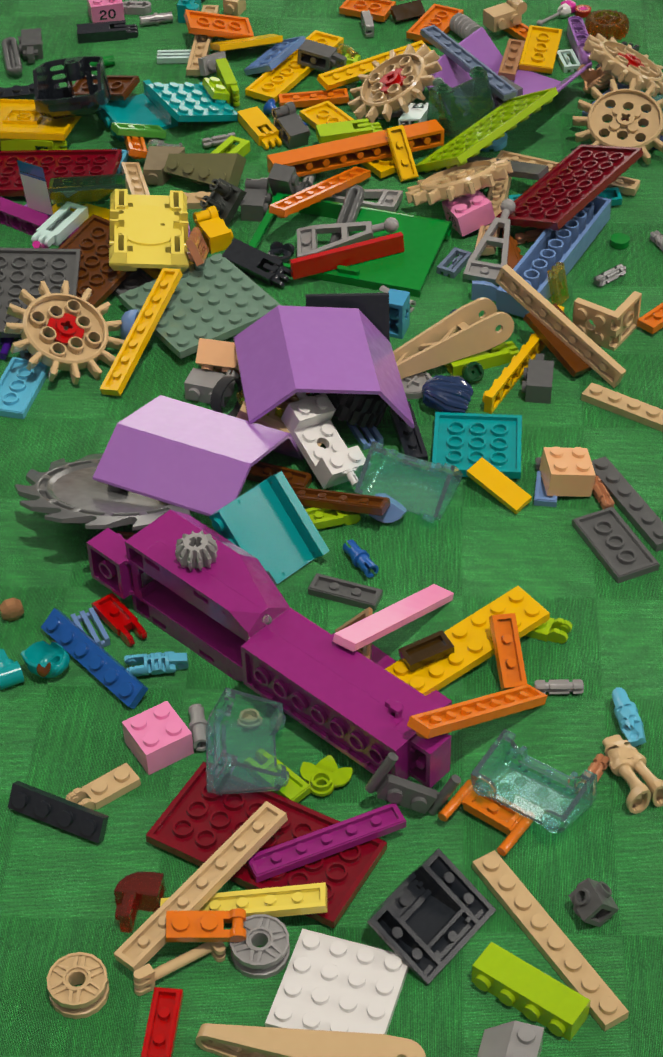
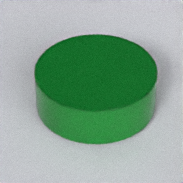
(619, 241)

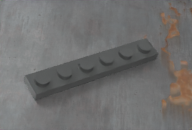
(630, 503)

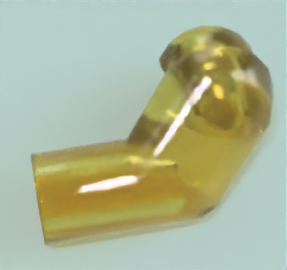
(347, 49)

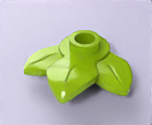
(325, 776)

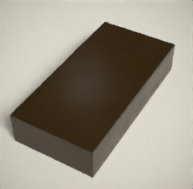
(407, 11)
(426, 650)

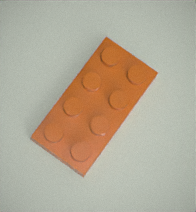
(435, 15)
(217, 25)

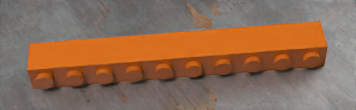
(356, 149)

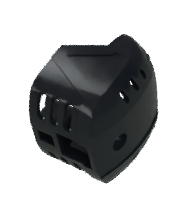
(62, 101)

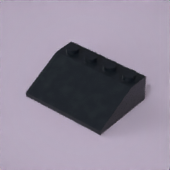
(372, 305)

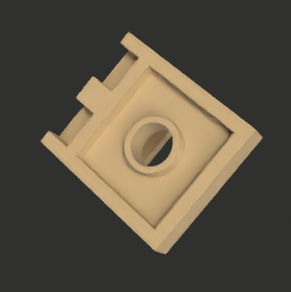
(610, 326)

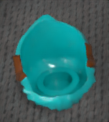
(46, 659)

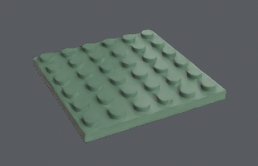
(207, 304)

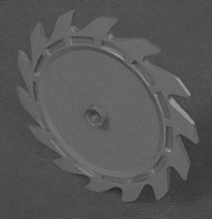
(74, 497)

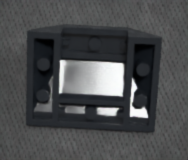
(431, 916)

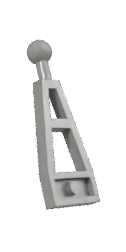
(388, 200)
(307, 236)
(487, 271)

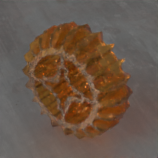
(608, 24)

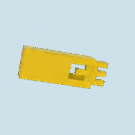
(253, 118)

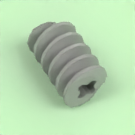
(463, 25)

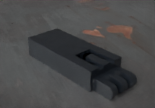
(106, 31)
(249, 258)

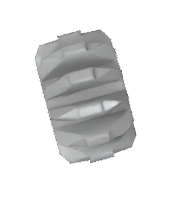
(196, 550)

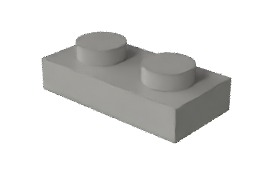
(207, 63)

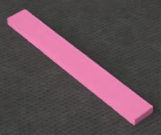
(392, 618)

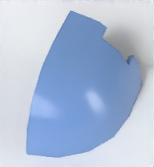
(483, 289)
(127, 322)
(393, 513)

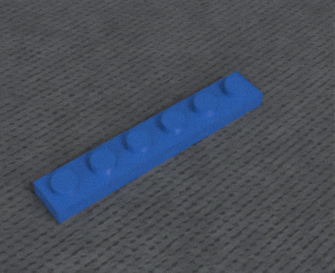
(94, 658)

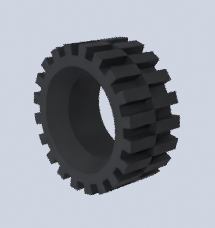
(358, 408)

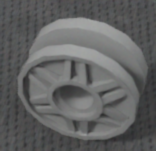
(265, 960)

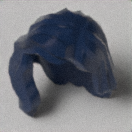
(447, 394)

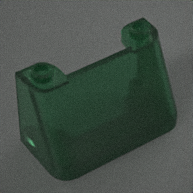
(461, 105)

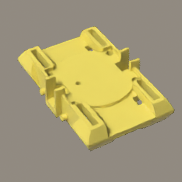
(148, 231)

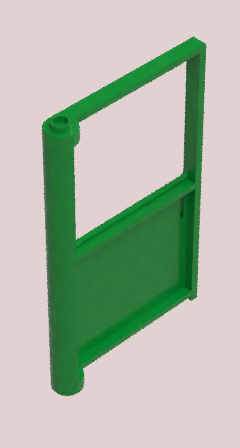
(398, 271)

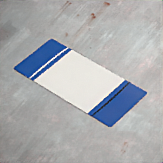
(35, 187)

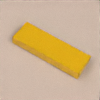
(401, 153)
(499, 485)

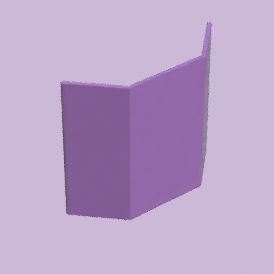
(484, 49)
(316, 353)
(187, 454)

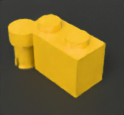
(213, 229)

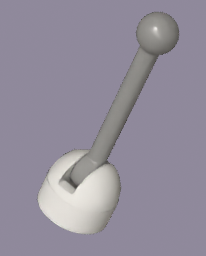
(563, 11)

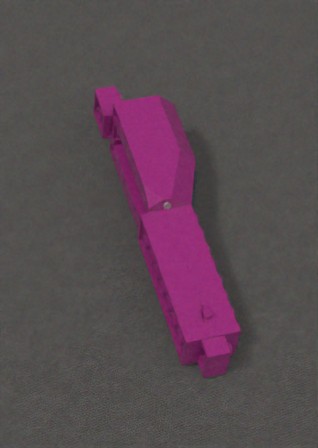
(252, 635)

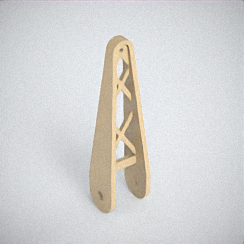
(455, 338)
(288, 1042)

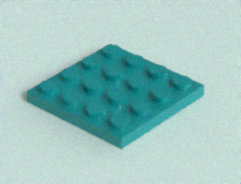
(191, 102)
(467, 437)

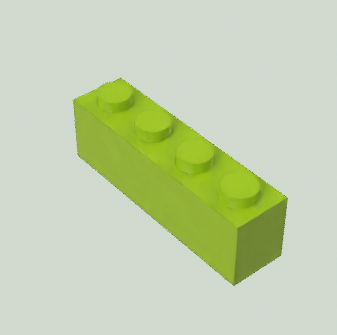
(530, 991)

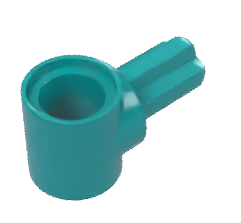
(9, 671)

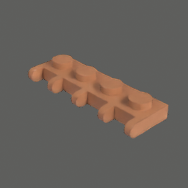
(197, 247)

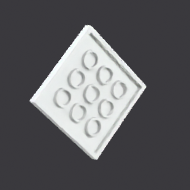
(338, 986)

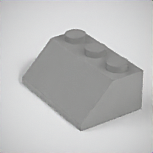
(512, 1040)

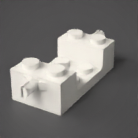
(311, 423)

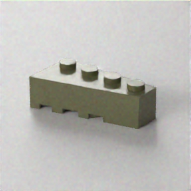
(204, 167)

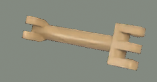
(146, 976)

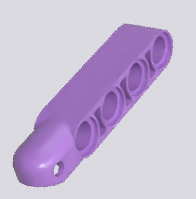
(577, 36)

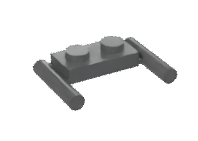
(408, 793)

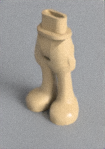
(625, 762)

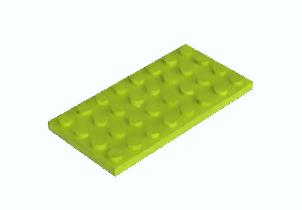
(486, 130)

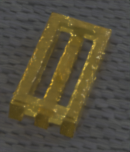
(558, 284)

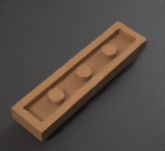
(511, 59)

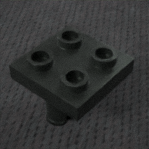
(225, 198)

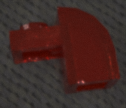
(135, 893)

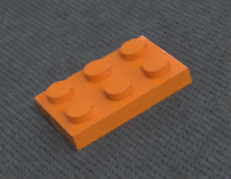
(378, 8)

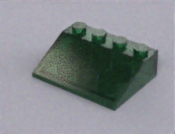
(85, 188)

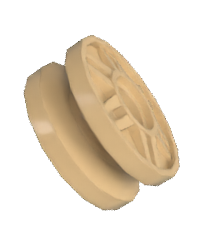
(80, 1000)

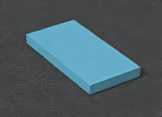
(20, 387)

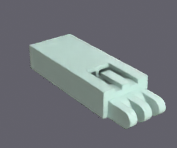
(416, 112)
(61, 224)

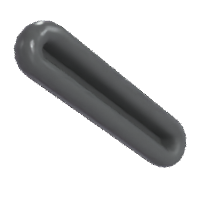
(11, 56)
(350, 209)

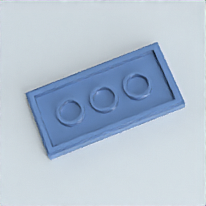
(274, 55)

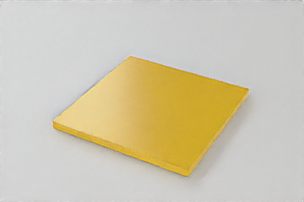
(22, 121)

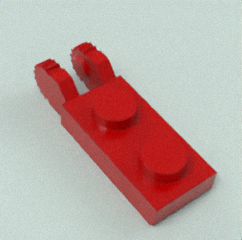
(119, 618)

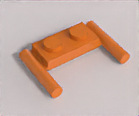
(490, 812)

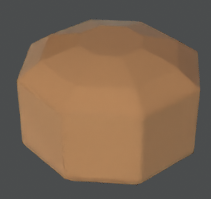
(11, 609)

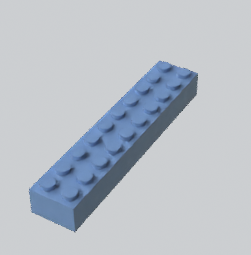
(556, 246)

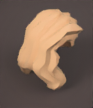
(596, 78)

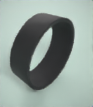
(218, 391)

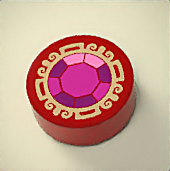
(582, 10)

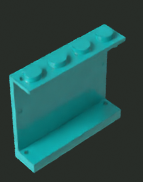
(136, 110)
(271, 527)

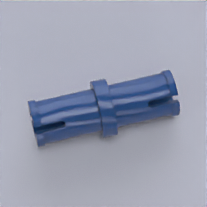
(360, 558)

